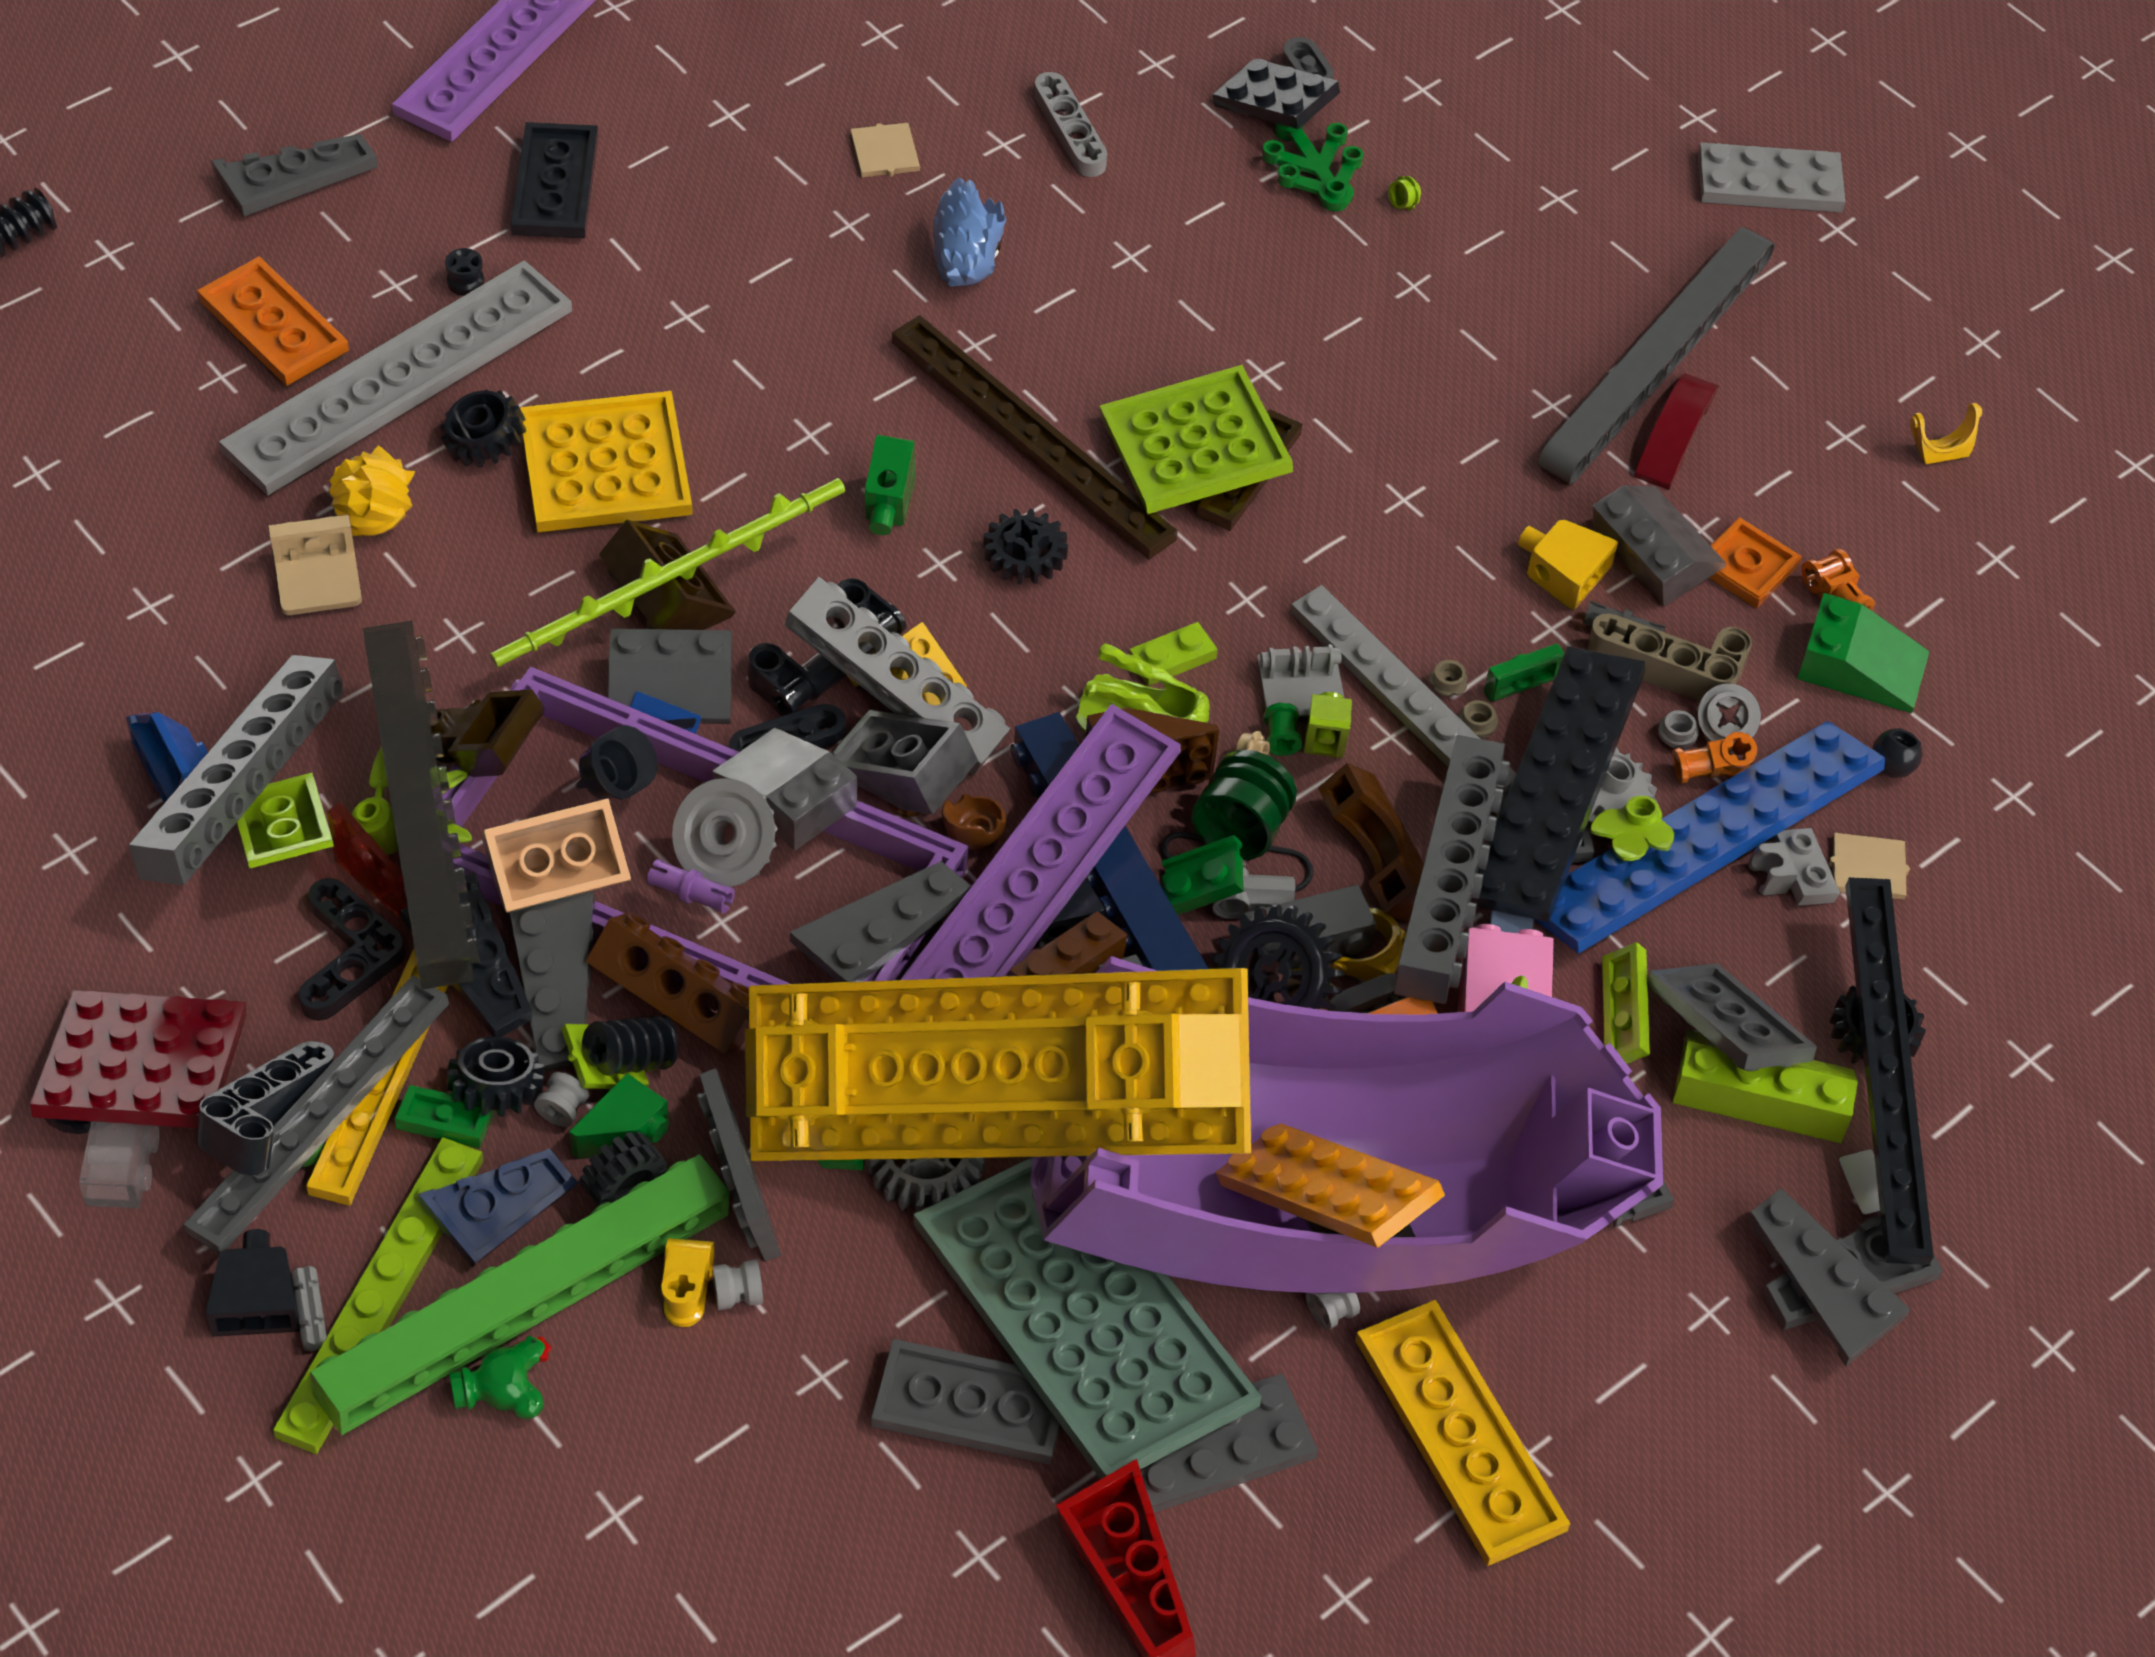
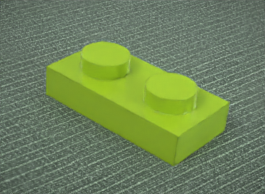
(1177, 651)

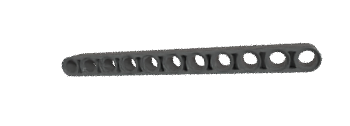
(1655, 356)

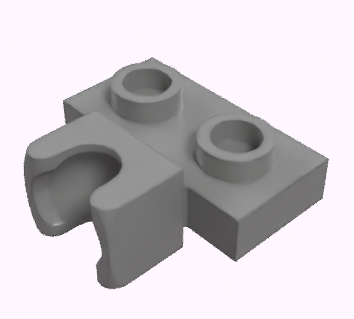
(1795, 864)

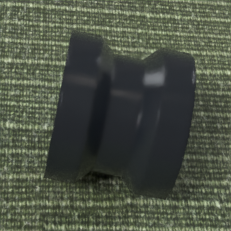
(464, 271)

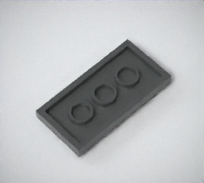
(1731, 1016)
(737, 1166)
(964, 1402)
(1236, 1453)

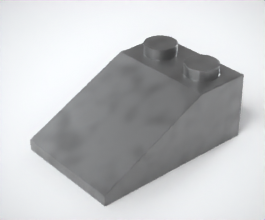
(907, 758)
(801, 783)

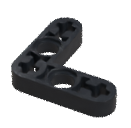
(361, 954)

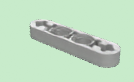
(1065, 125)

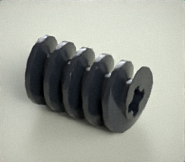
(22, 216)
(631, 1045)

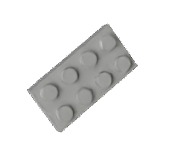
(1771, 177)

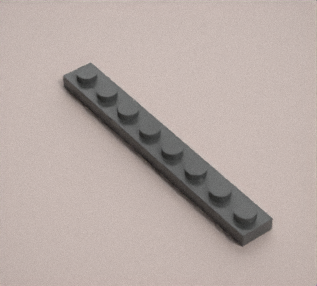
(318, 1113)

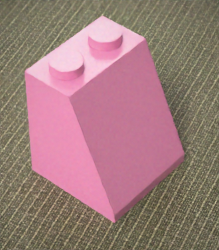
(1500, 958)

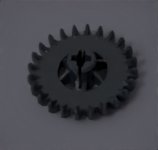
(1294, 938)

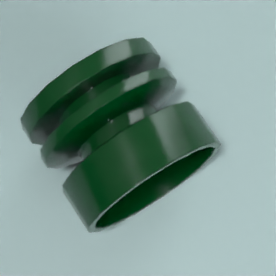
(1245, 799)

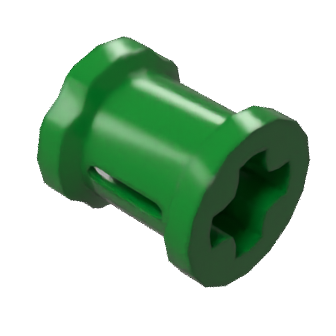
(1282, 727)

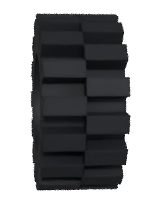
(622, 1168)

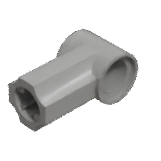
(1258, 891)

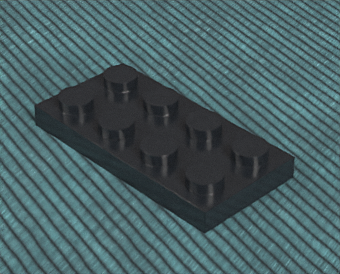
(554, 180)

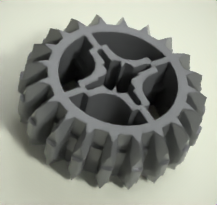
(924, 1180)

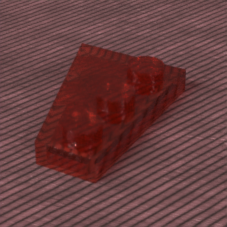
(366, 860)

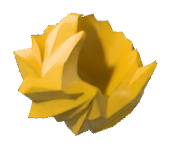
(371, 492)

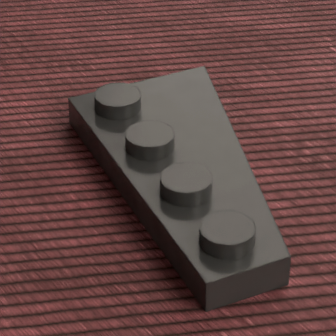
(877, 927)
(552, 955)
(1866, 1246)
(1838, 1288)

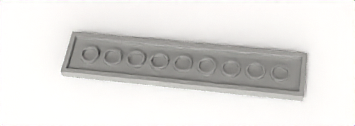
(394, 377)

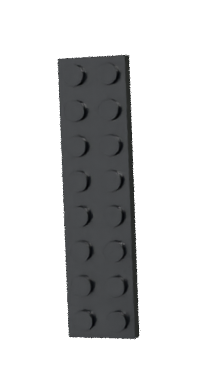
(1558, 782)

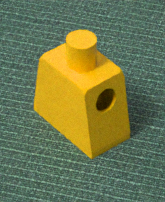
(1568, 560)

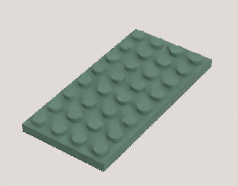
(1095, 1338)

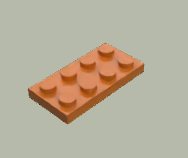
(273, 320)

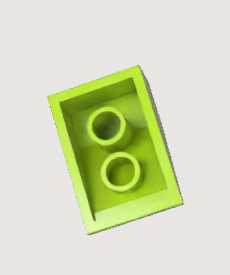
(284, 822)

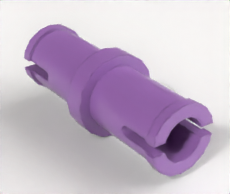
(691, 886)

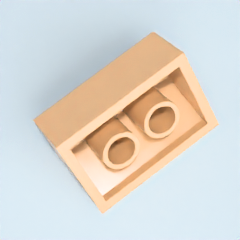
(555, 855)

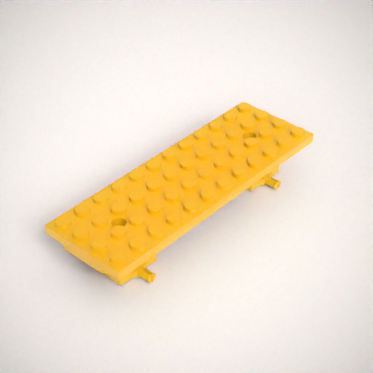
(1000, 1066)

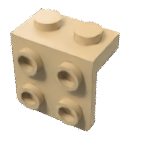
(315, 565)

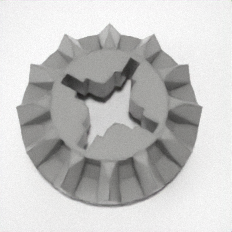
(1726, 696)

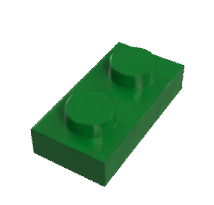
(438, 1116)

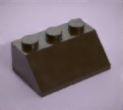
(677, 603)

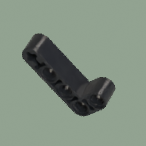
(241, 1117)

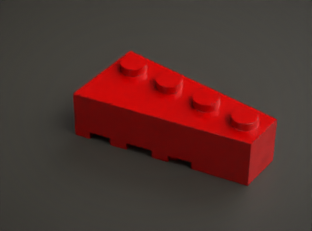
(1126, 1556)

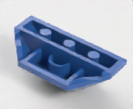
(164, 750)

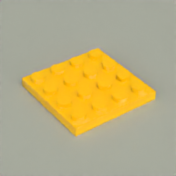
(605, 461)

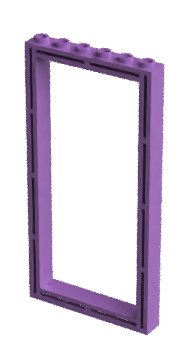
(698, 758)

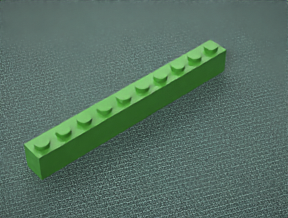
(517, 1294)

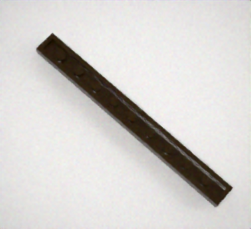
(1034, 437)

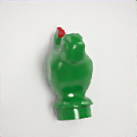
(503, 1379)

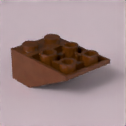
(1197, 745)

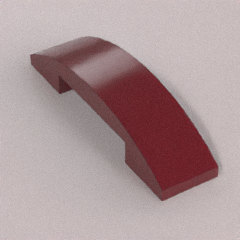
(1675, 430)

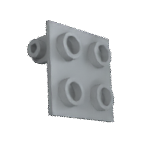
(1298, 675)

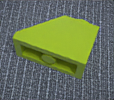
(1328, 725)

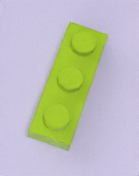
(1626, 1002)

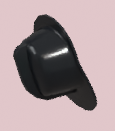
(618, 764)

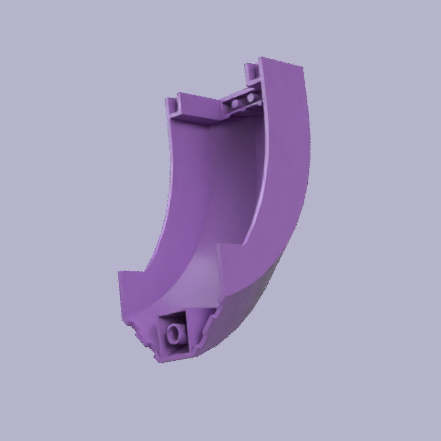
(1498, 1103)

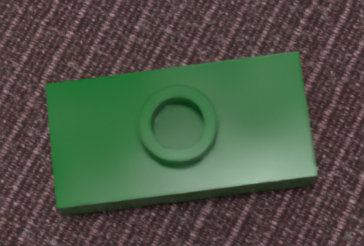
(1523, 672)

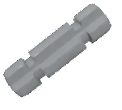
(309, 1308)

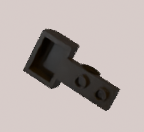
(489, 735)

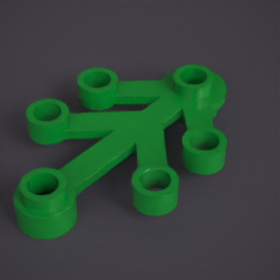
(1333, 192)

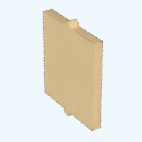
(885, 150)
(1869, 858)

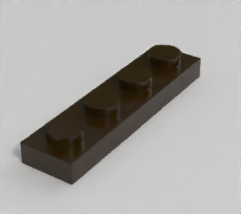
(1228, 507)

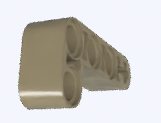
(1672, 660)

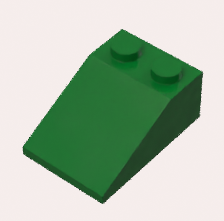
(1862, 655)

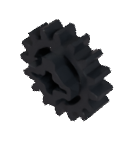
(1025, 546)

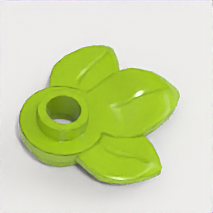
(1634, 828)

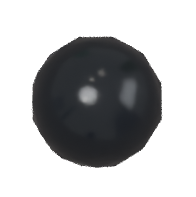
(1901, 752)

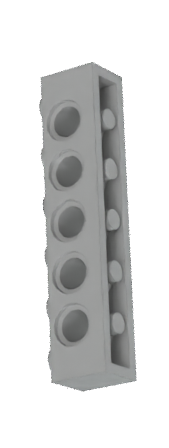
(873, 672)

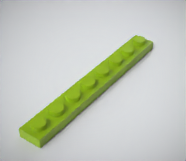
(379, 1289)

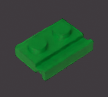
(1204, 875)

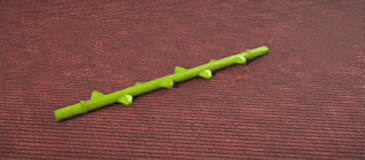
(654, 575)

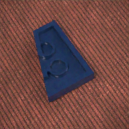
(495, 1205)

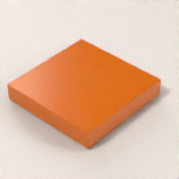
(1753, 562)

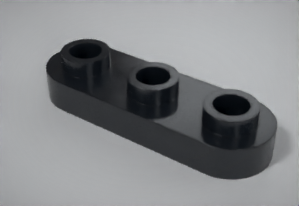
(801, 724)

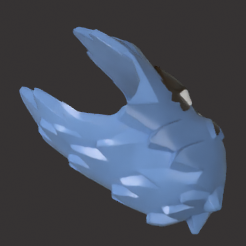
(966, 234)

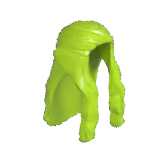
(1174, 700)

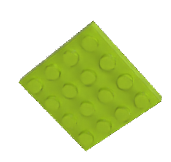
(1195, 439)

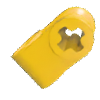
(686, 1280)

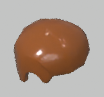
(974, 821)

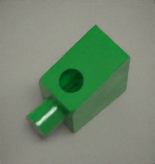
(885, 492)

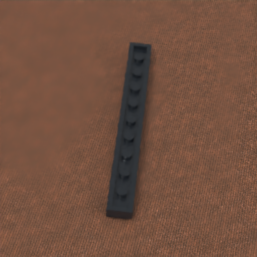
(1888, 1073)

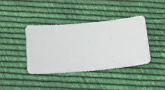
(1862, 1179)

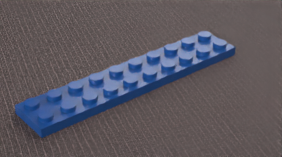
(1712, 833)

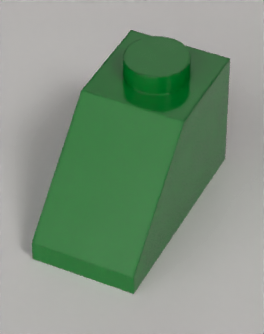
(623, 1110)

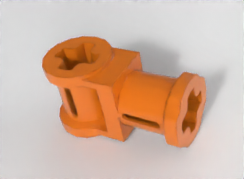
(1835, 578)
(1715, 758)

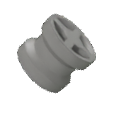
(561, 1099)
(1330, 1307)

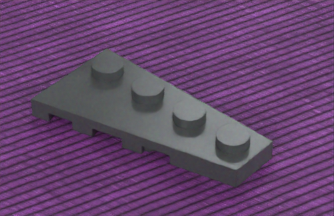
(276, 178)

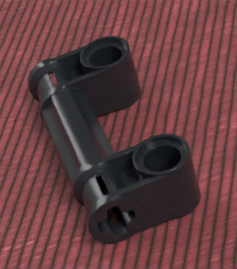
(787, 683)

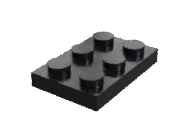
(1276, 93)

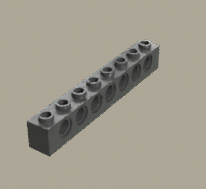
(236, 770)
(1450, 870)

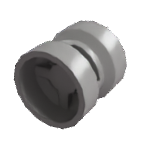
(737, 1284)

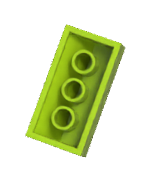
(1800, 1098)

